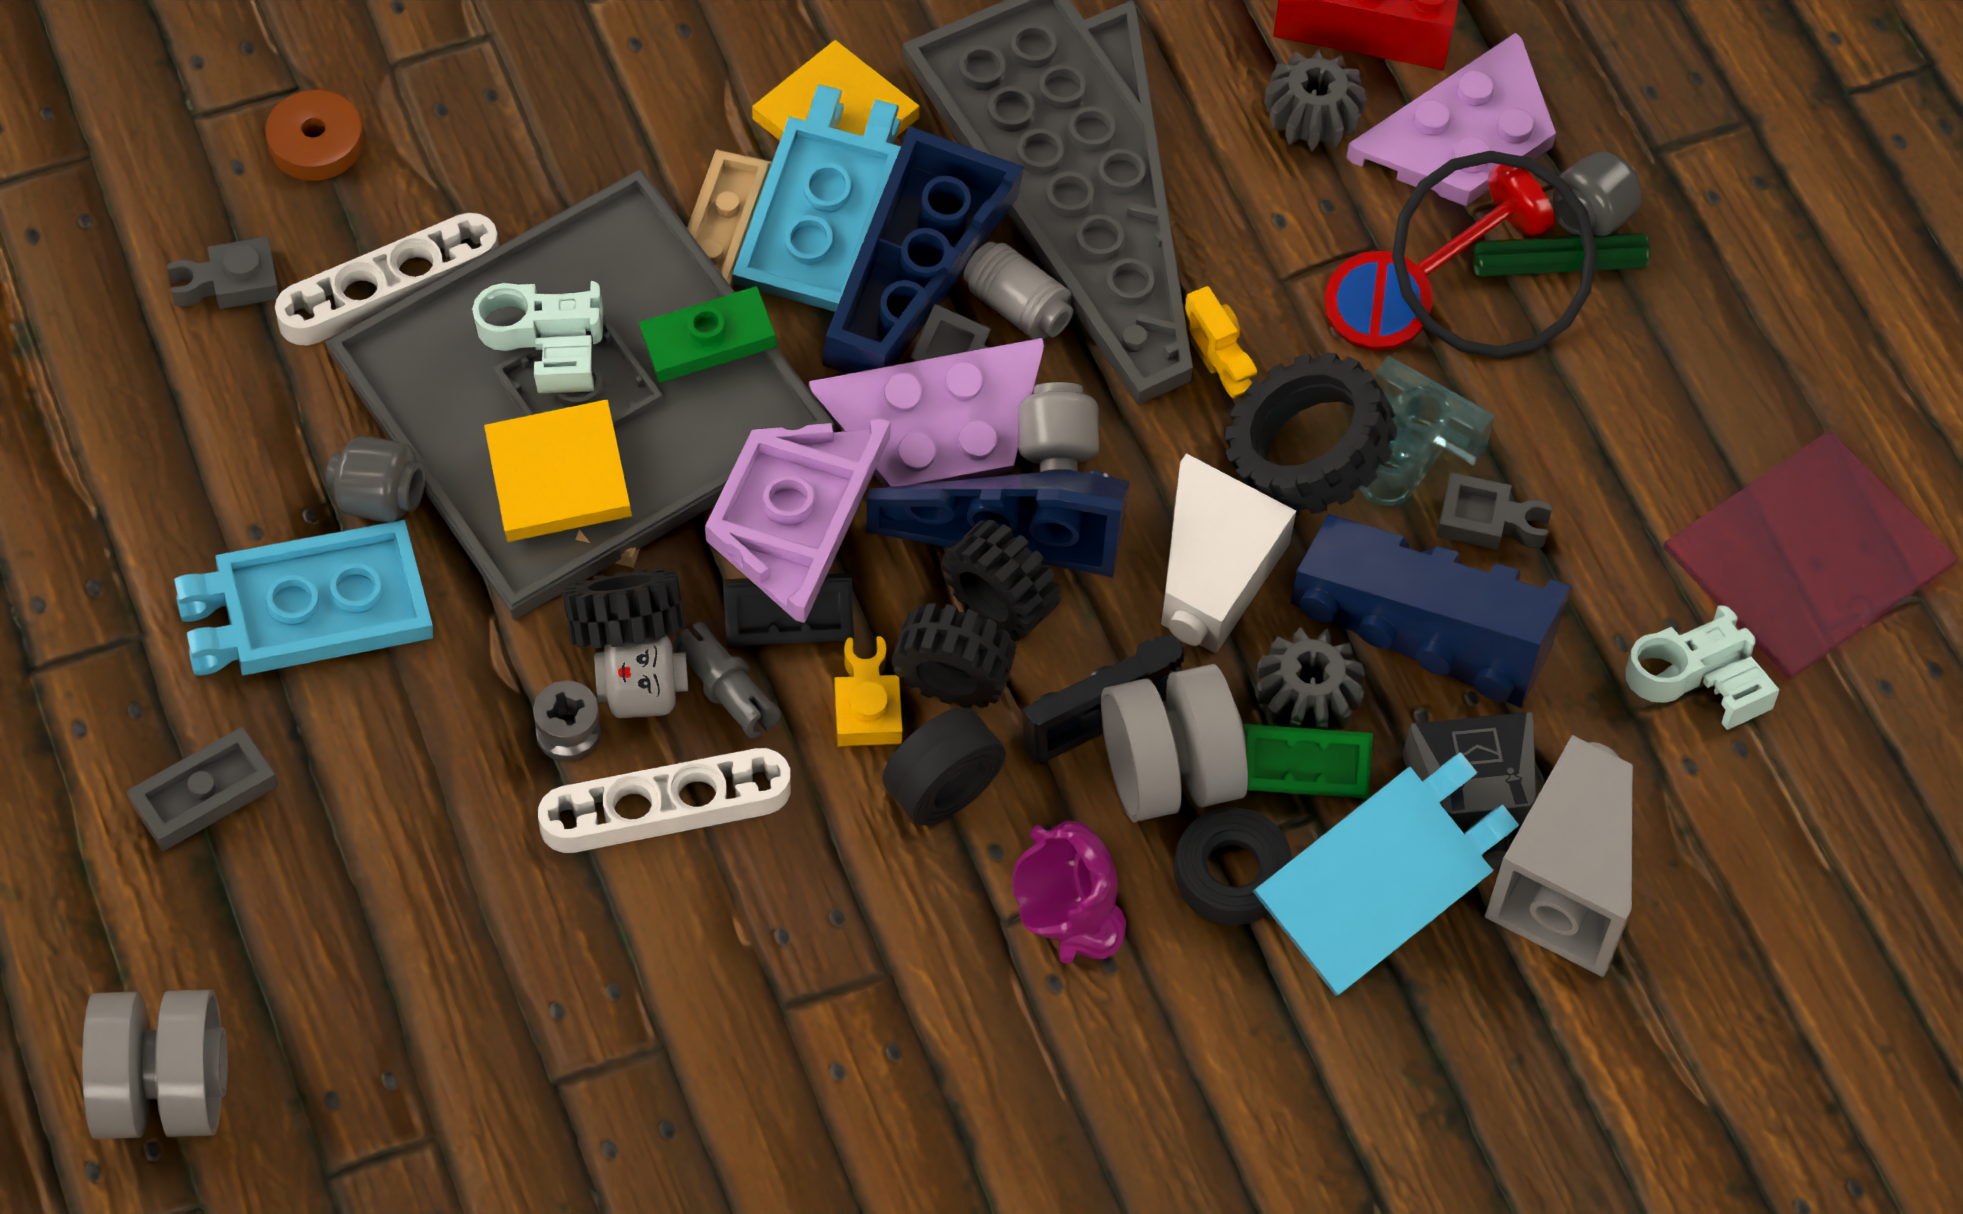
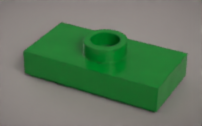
(708, 334)
(1308, 760)

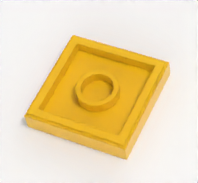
(840, 70)
(557, 470)

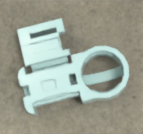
(562, 326)
(1718, 654)

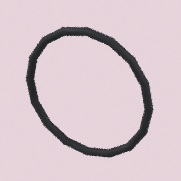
(1571, 201)

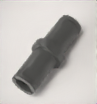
(727, 680)

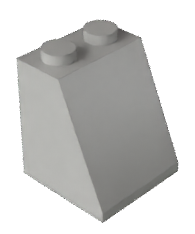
(1572, 860)

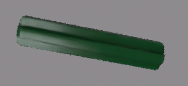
(1558, 254)

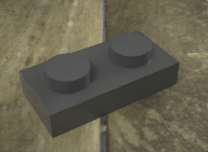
(202, 788)

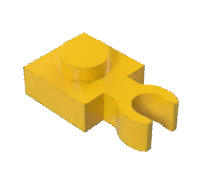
(1214, 335)
(866, 702)

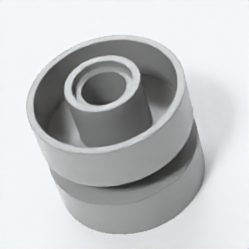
(1193, 739)
(176, 1063)

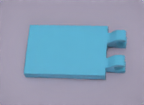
(818, 203)
(307, 600)
(1381, 874)

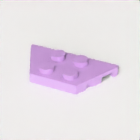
(1476, 110)
(946, 413)
(793, 506)

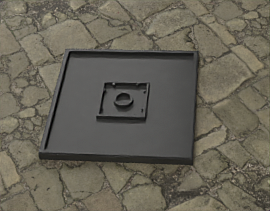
(676, 439)

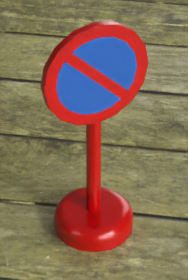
(1364, 290)

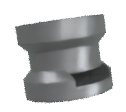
(556, 733)

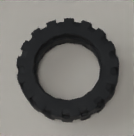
(1286, 394)

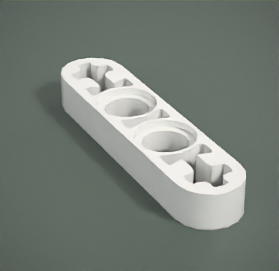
(383, 271)
(662, 789)

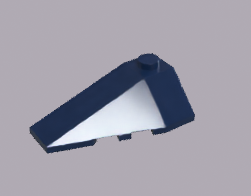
(1063, 514)

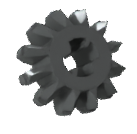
(1315, 99)
(1310, 682)

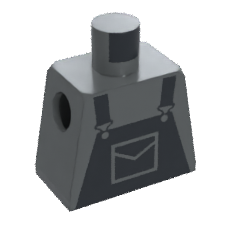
(1499, 752)

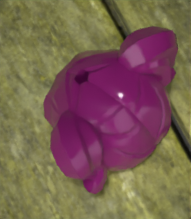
(1070, 891)

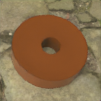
(314, 156)

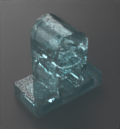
(1452, 426)

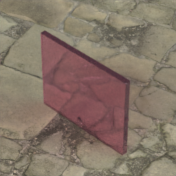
(1810, 554)

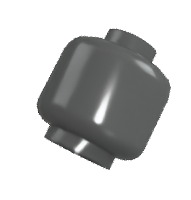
(1605, 189)
(376, 479)

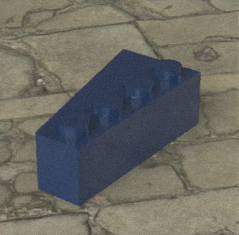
(924, 231)
(1431, 607)

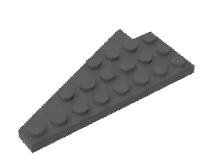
(1092, 197)

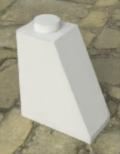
(1219, 552)

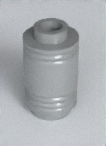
(1018, 290)

